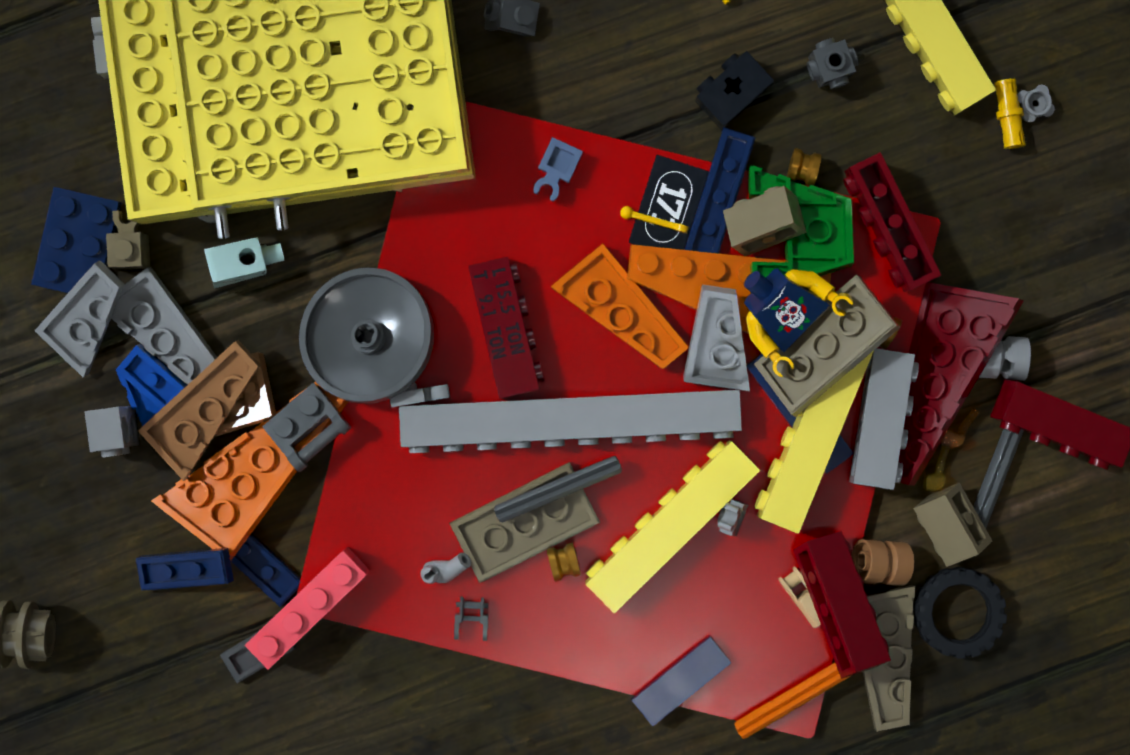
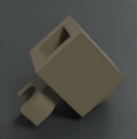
(127, 247)

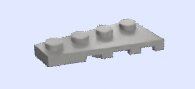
(161, 326)

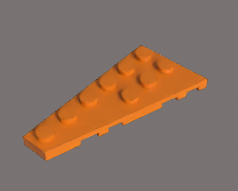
(682, 273)

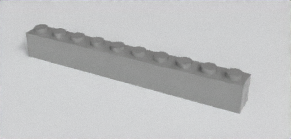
(570, 419)

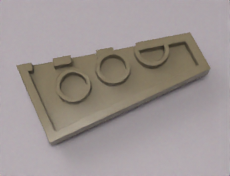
(890, 683)

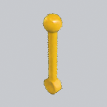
(627, 213)

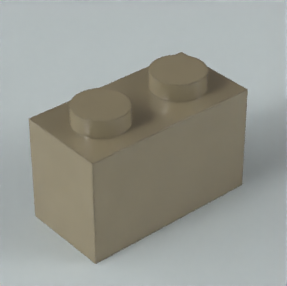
(764, 220)
(952, 525)

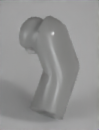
(445, 570)

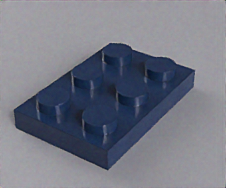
(73, 238)

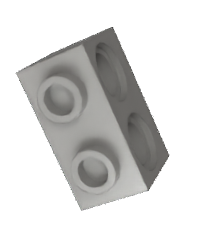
(112, 430)

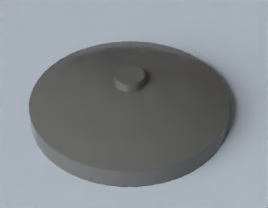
(366, 335)

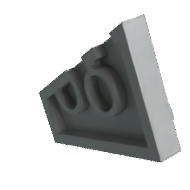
(82, 318)
(716, 342)

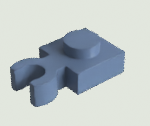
(558, 164)

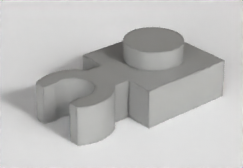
(99, 48)
(413, 395)
(732, 517)

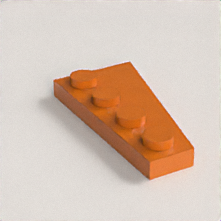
(605, 294)

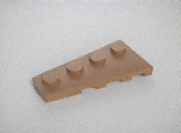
(197, 412)

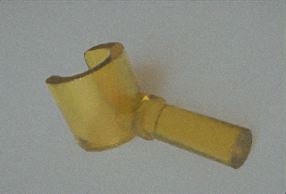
(936, 480)

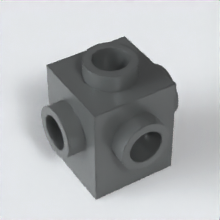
(824, 72)

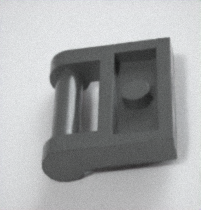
(299, 420)

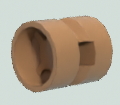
(883, 562)

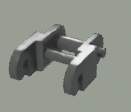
(459, 617)

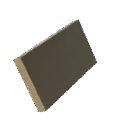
(829, 347)
(501, 545)

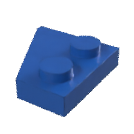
(147, 383)

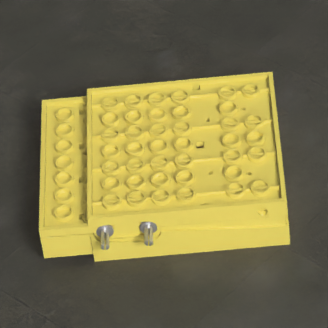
(281, 102)

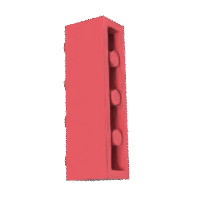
(307, 608)

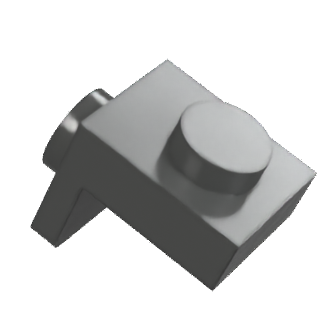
(512, 16)

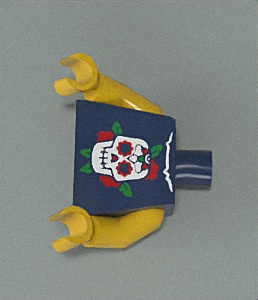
(785, 307)

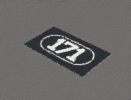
(671, 196)

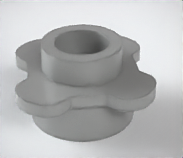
(1044, 100)

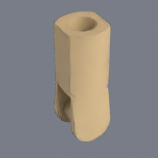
(802, 600)

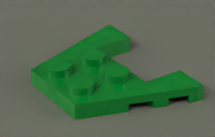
(827, 222)

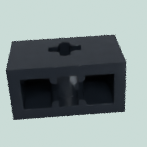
(752, 83)

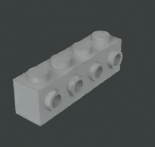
(883, 418)

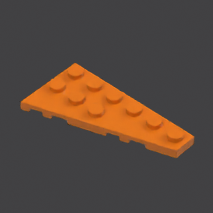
(235, 487)

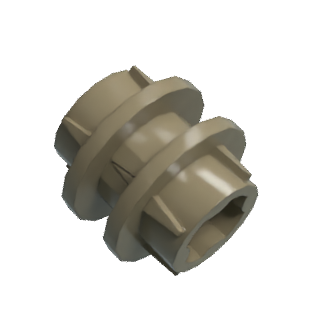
(25, 634)

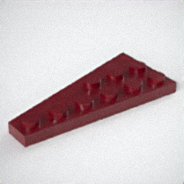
(952, 345)

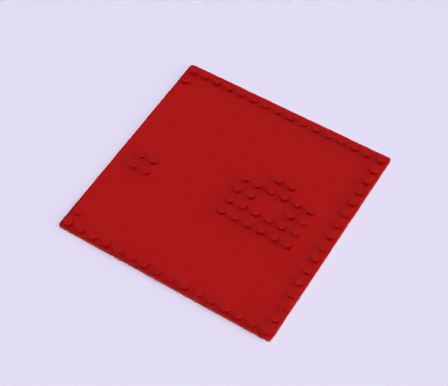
(399, 504)

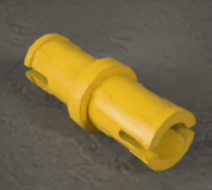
(1010, 113)

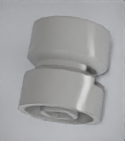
(1010, 359)

